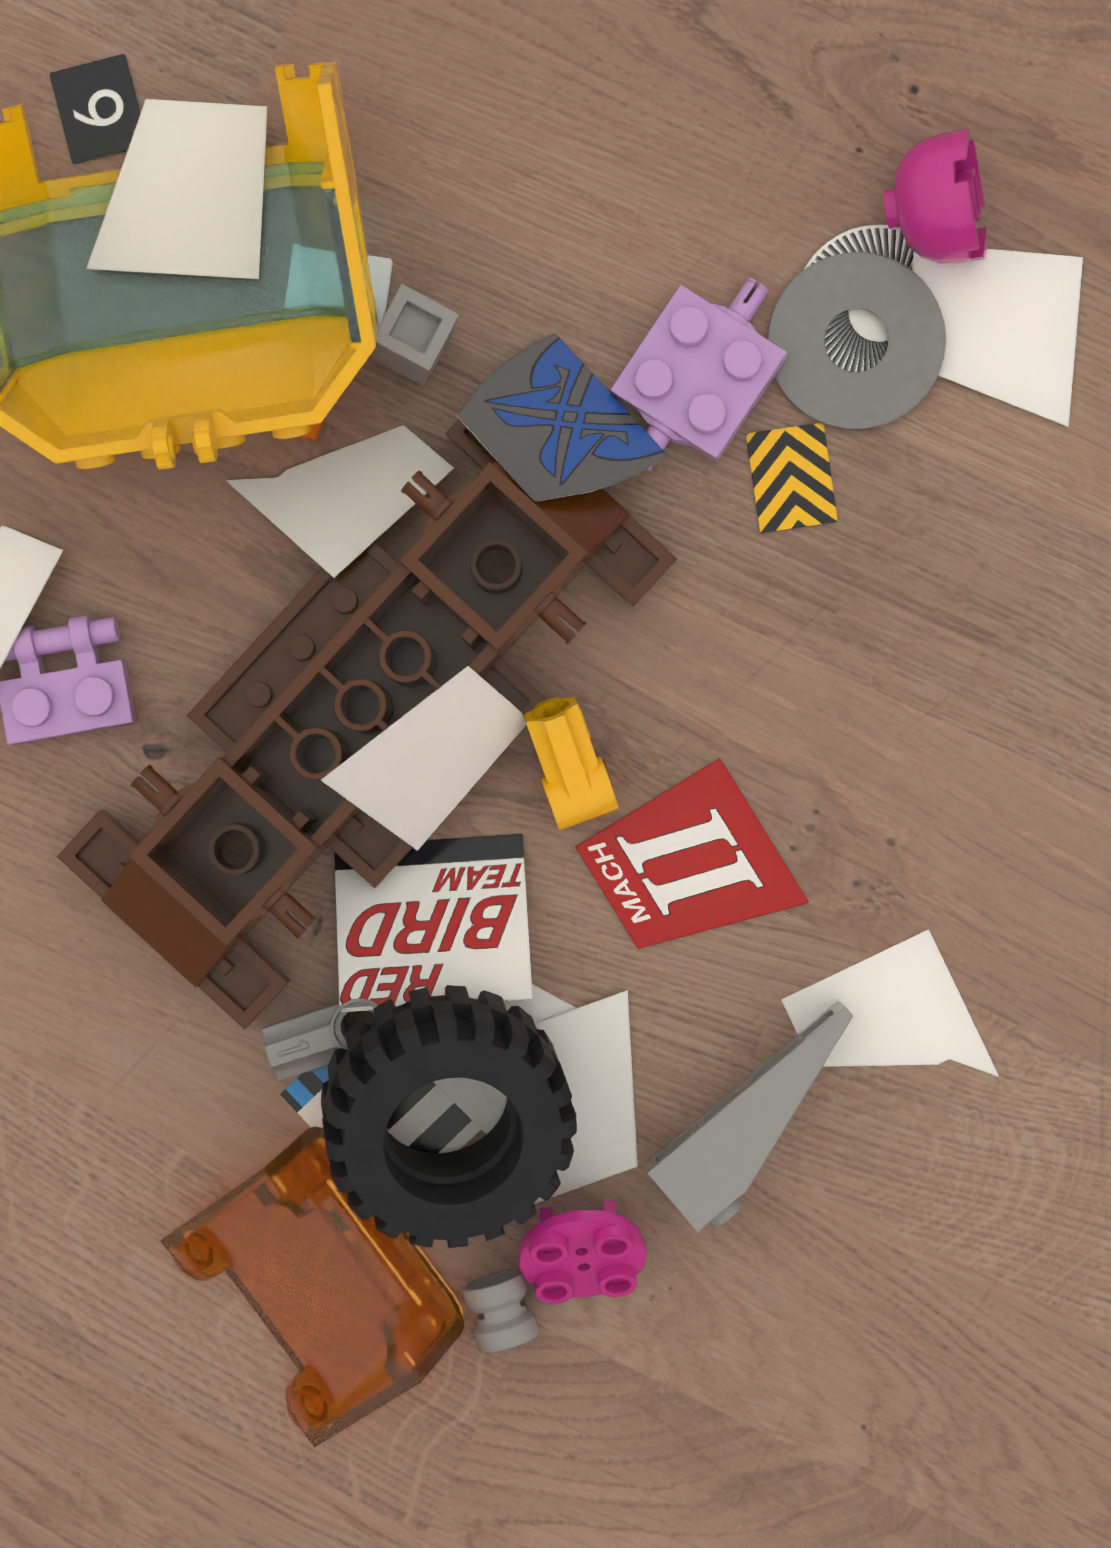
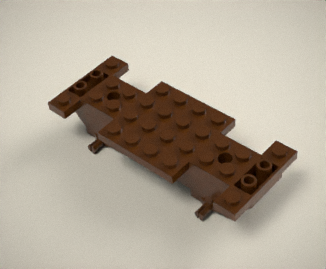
(323, 686)

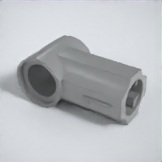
(308, 1039)

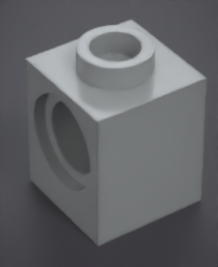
(413, 334)

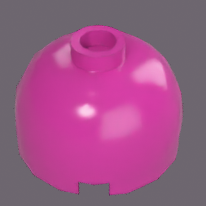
(939, 199)

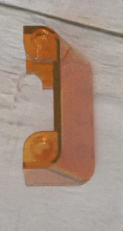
(339, 1297)

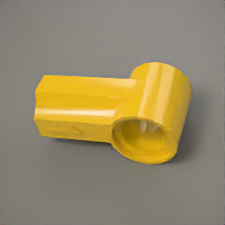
(572, 773)

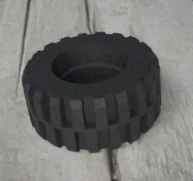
(459, 1190)

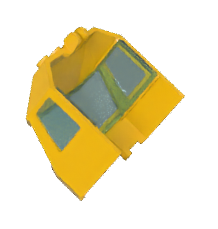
(183, 359)

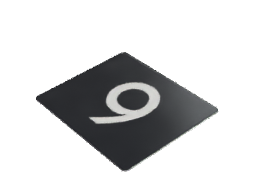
(96, 107)

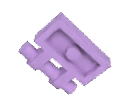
(69, 699)

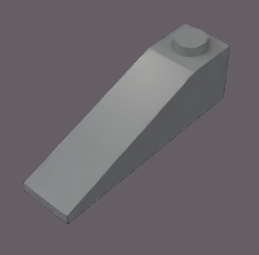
(727, 1145)

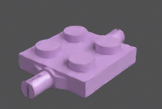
(700, 371)

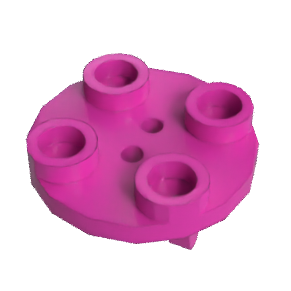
(582, 1254)

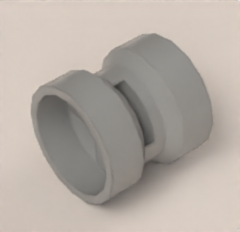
(502, 1316)

